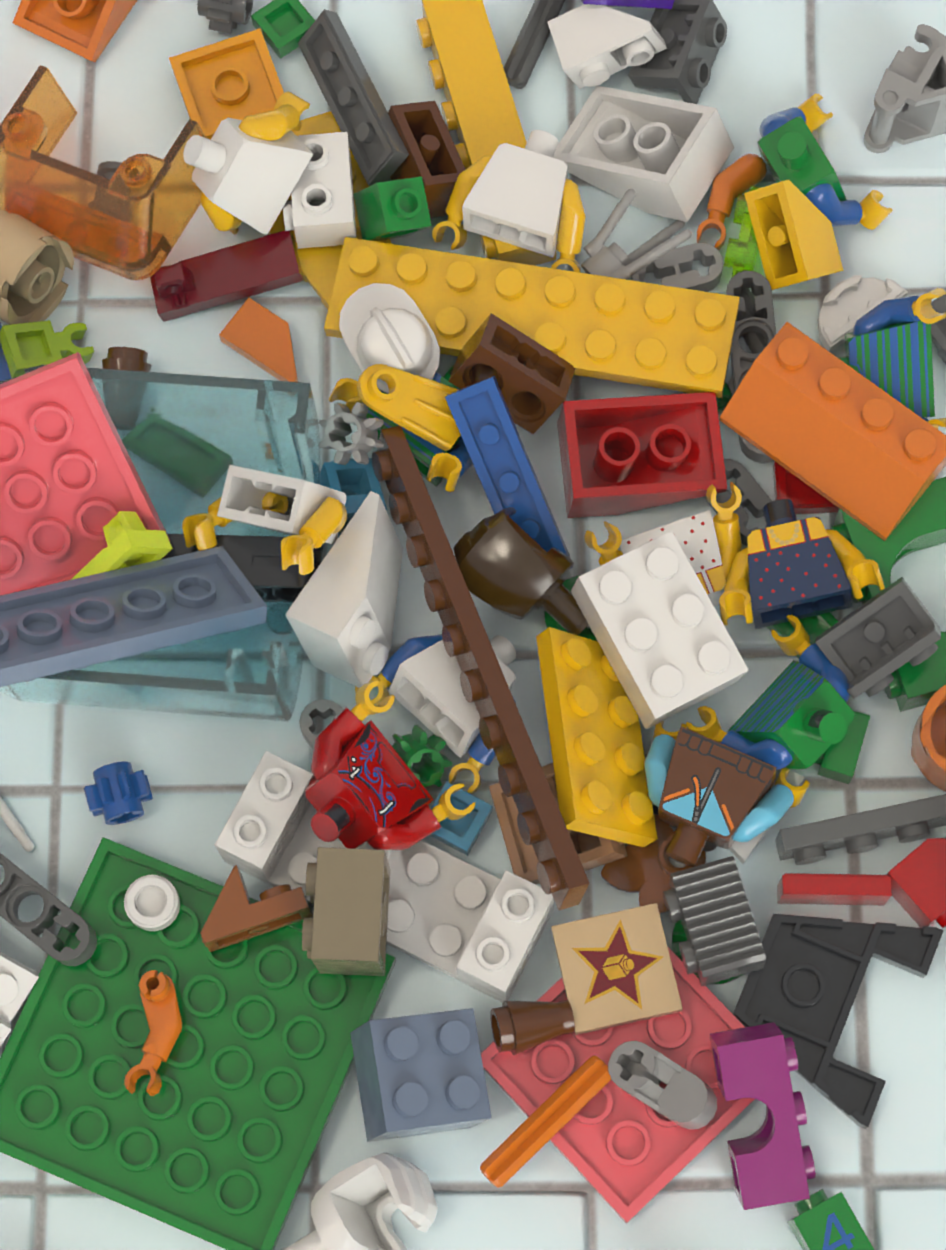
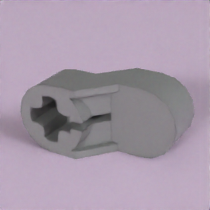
(641, 1069)

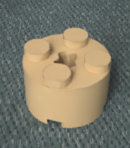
(30, 270)

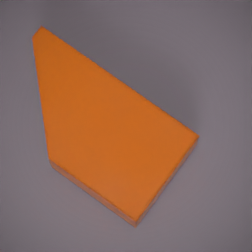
(262, 340)

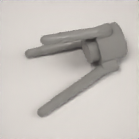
(614, 261)

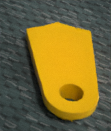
(411, 403)

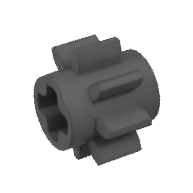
(225, 14)

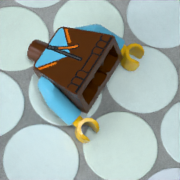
(713, 792)

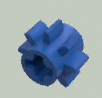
(118, 793)

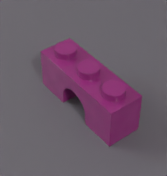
(771, 1162)

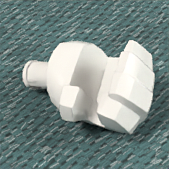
(358, 1206)

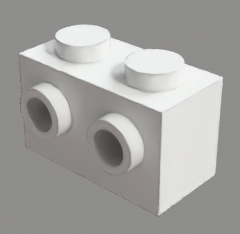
(323, 197)

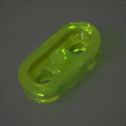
(742, 252)

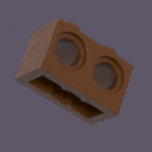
(526, 372)

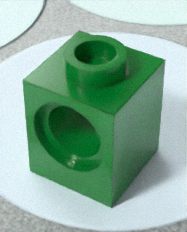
(392, 209)

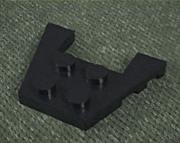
(811, 987)

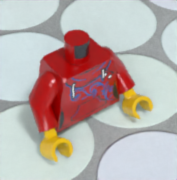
(367, 789)

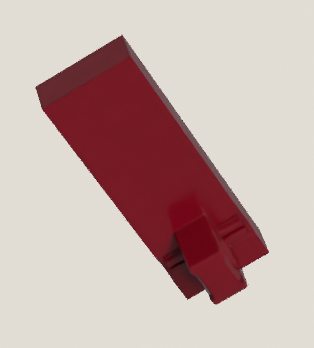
(226, 275)

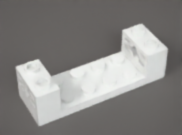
(438, 904)

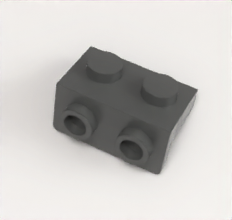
(881, 639)

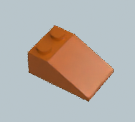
(74, 24)

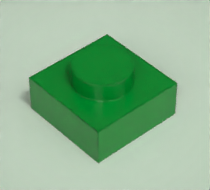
(283, 24)

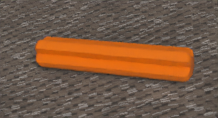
(545, 1121)

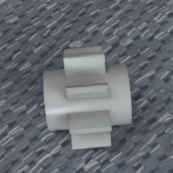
(339, 427)

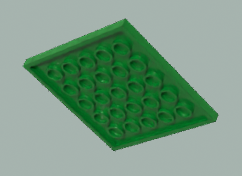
(239, 1092)

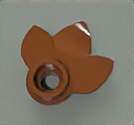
(646, 868)

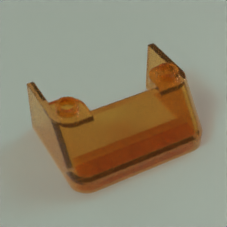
(110, 223)

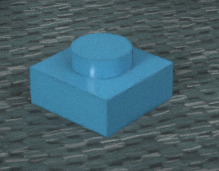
(464, 832)

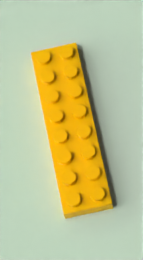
(592, 321)

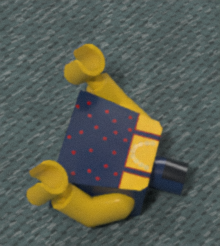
(794, 570)

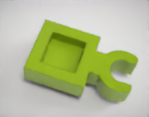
(37, 344)

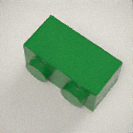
(841, 758)

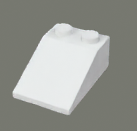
(648, 145)
(351, 599)

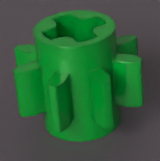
(432, 764)

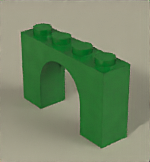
(919, 529)

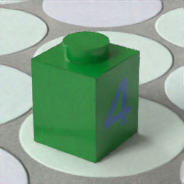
(828, 1224)

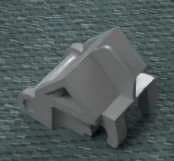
(911, 95)

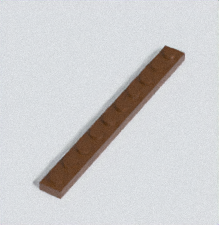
(481, 675)

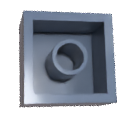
(420, 1074)

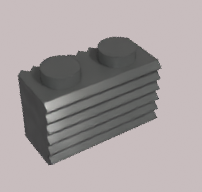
(715, 921)

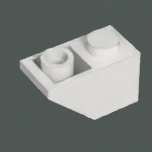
(602, 41)

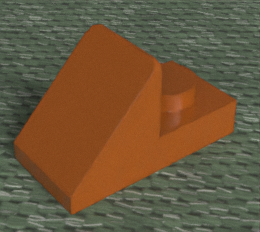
(238, 919)

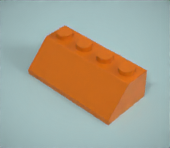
(836, 431)

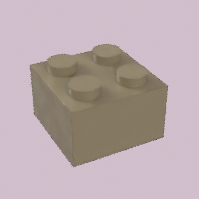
(349, 911)

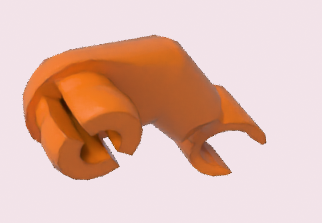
(726, 186)
(165, 1025)

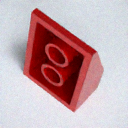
(639, 452)

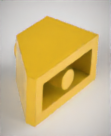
(791, 235)

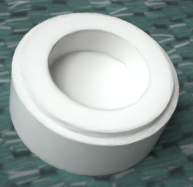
(152, 903)

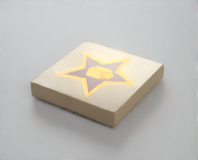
(616, 968)

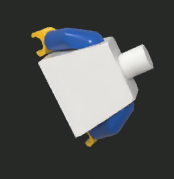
(430, 688)

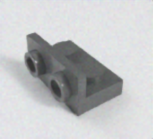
(692, 38)

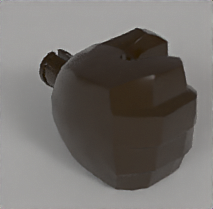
(516, 573)

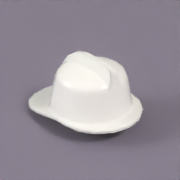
(388, 329)

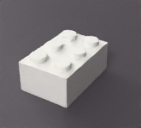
(658, 629)

